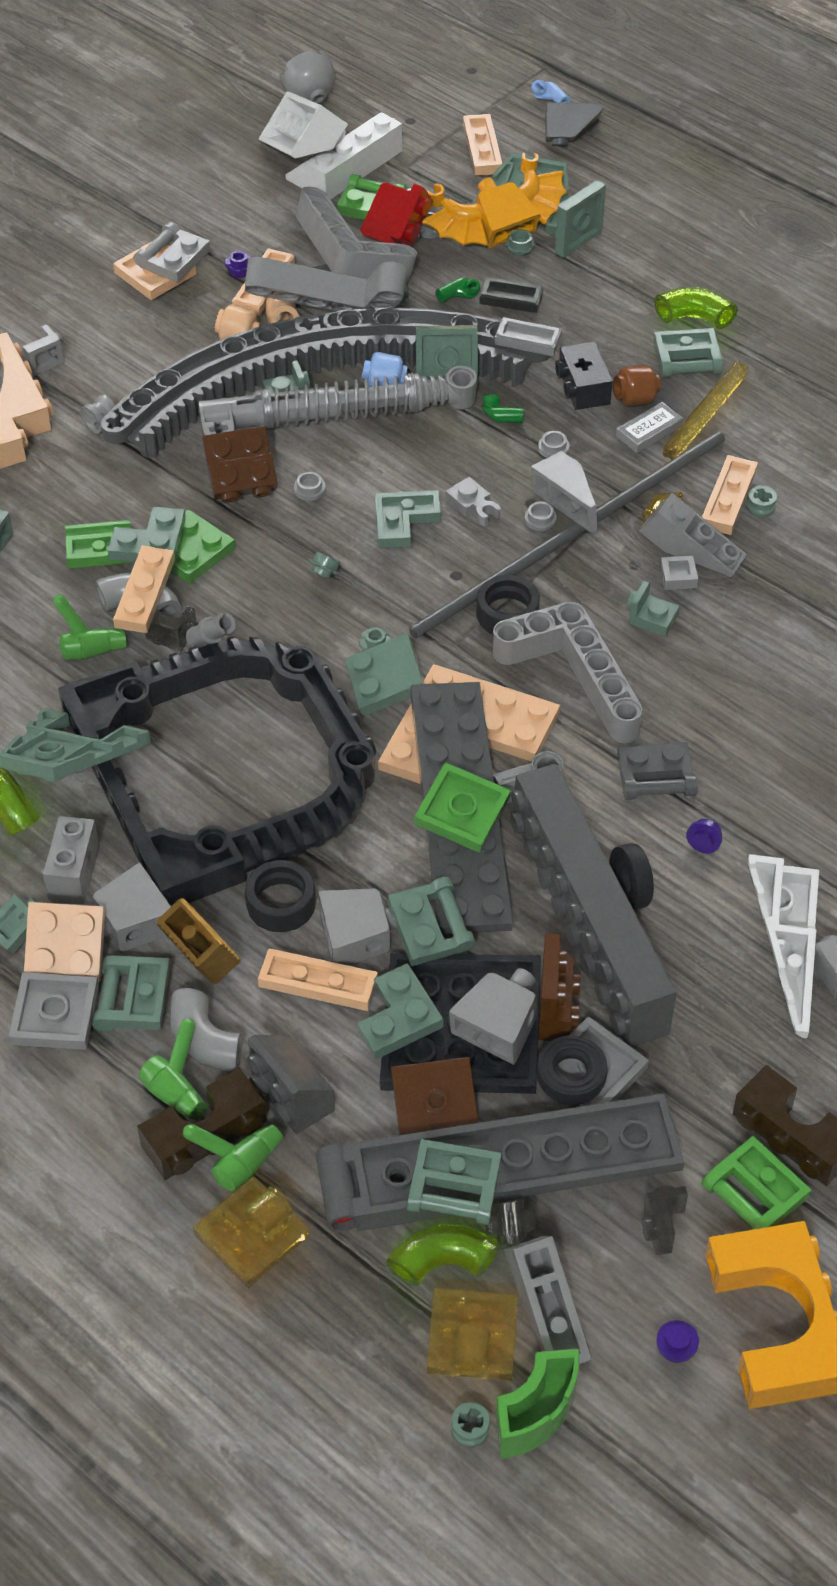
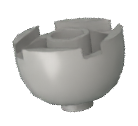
(309, 76)

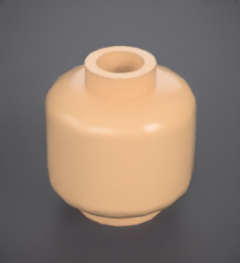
(235, 320)

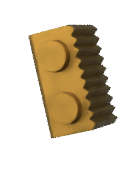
(198, 941)

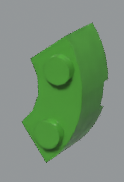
(538, 1406)

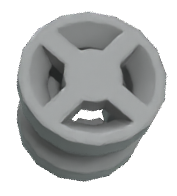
(94, 413)

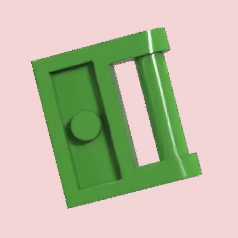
(356, 202)
(764, 1177)

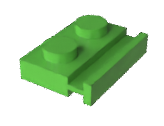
(89, 543)

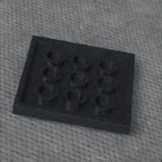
(446, 983)

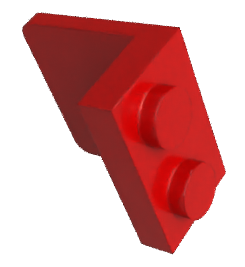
(397, 214)

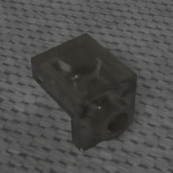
(171, 631)
(657, 1220)

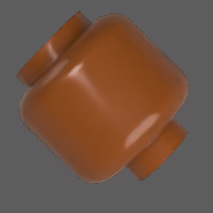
(636, 385)

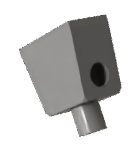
(132, 908)
(355, 924)
(497, 1014)

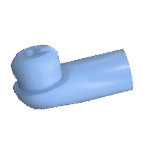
(549, 91)

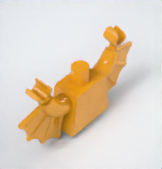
(498, 208)

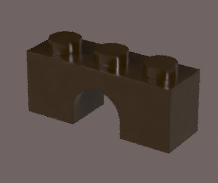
(764, 1109)
(235, 1112)

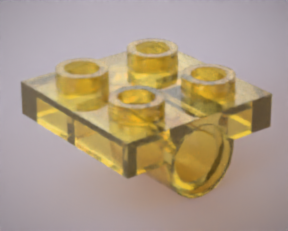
(252, 1231)
(472, 1334)

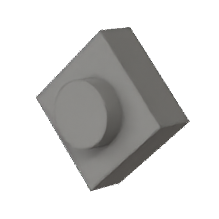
(678, 572)

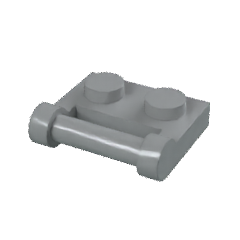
(178, 258)

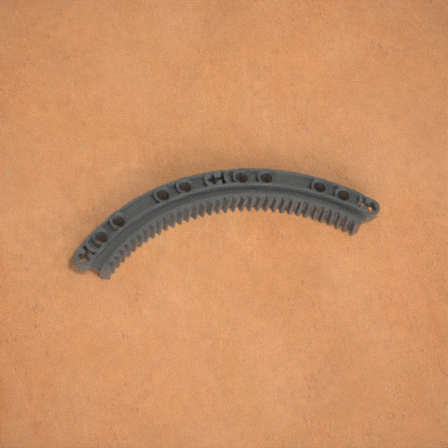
(316, 341)

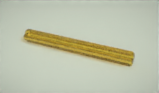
(705, 410)

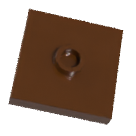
(434, 1095)

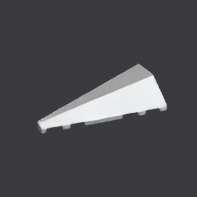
(789, 913)

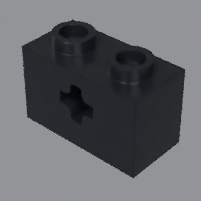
(584, 375)

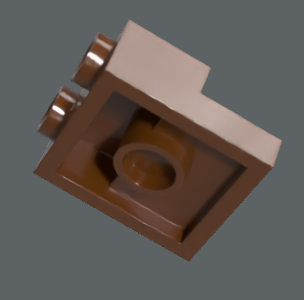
(240, 464)
(557, 988)

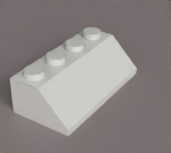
(302, 127)
(358, 154)

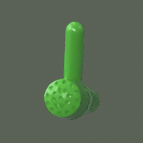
(84, 642)
(166, 1079)
(238, 1161)

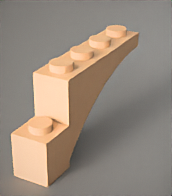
(21, 404)

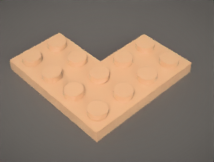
(514, 724)

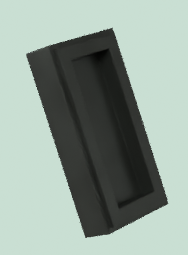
(511, 295)

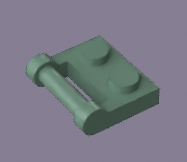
(687, 345)
(419, 926)
(143, 997)
(455, 1169)

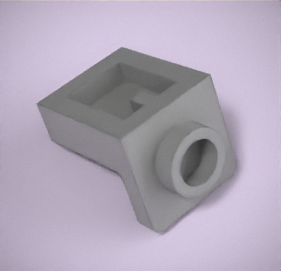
(45, 352)

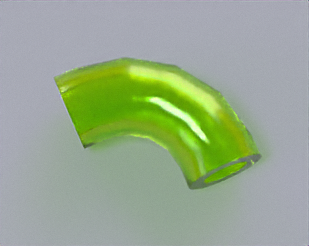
(695, 303)
(15, 807)
(439, 1247)

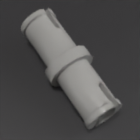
(210, 630)

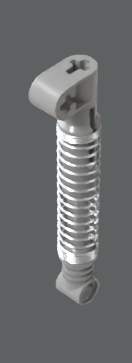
(326, 402)

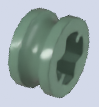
(763, 508)
(462, 1414)

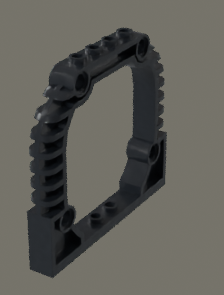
(213, 858)

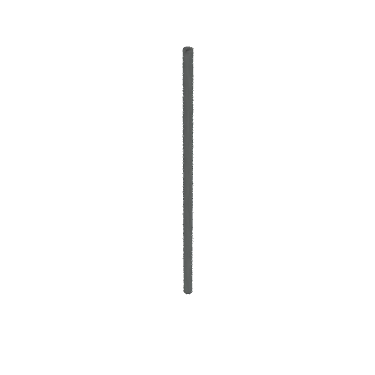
(569, 532)

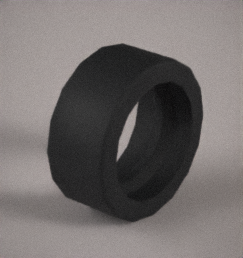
(504, 587)
(280, 873)

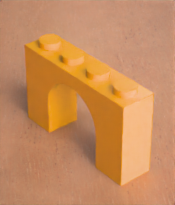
(788, 1261)

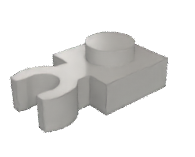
(471, 498)

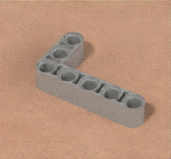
(338, 243)
(325, 288)
(573, 632)

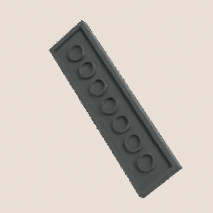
(454, 731)

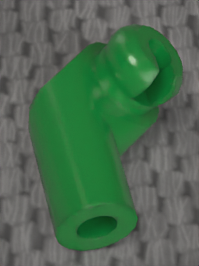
(459, 288)
(499, 413)

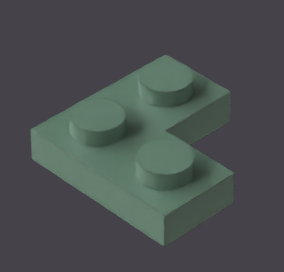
(400, 509)
(162, 532)
(408, 1013)

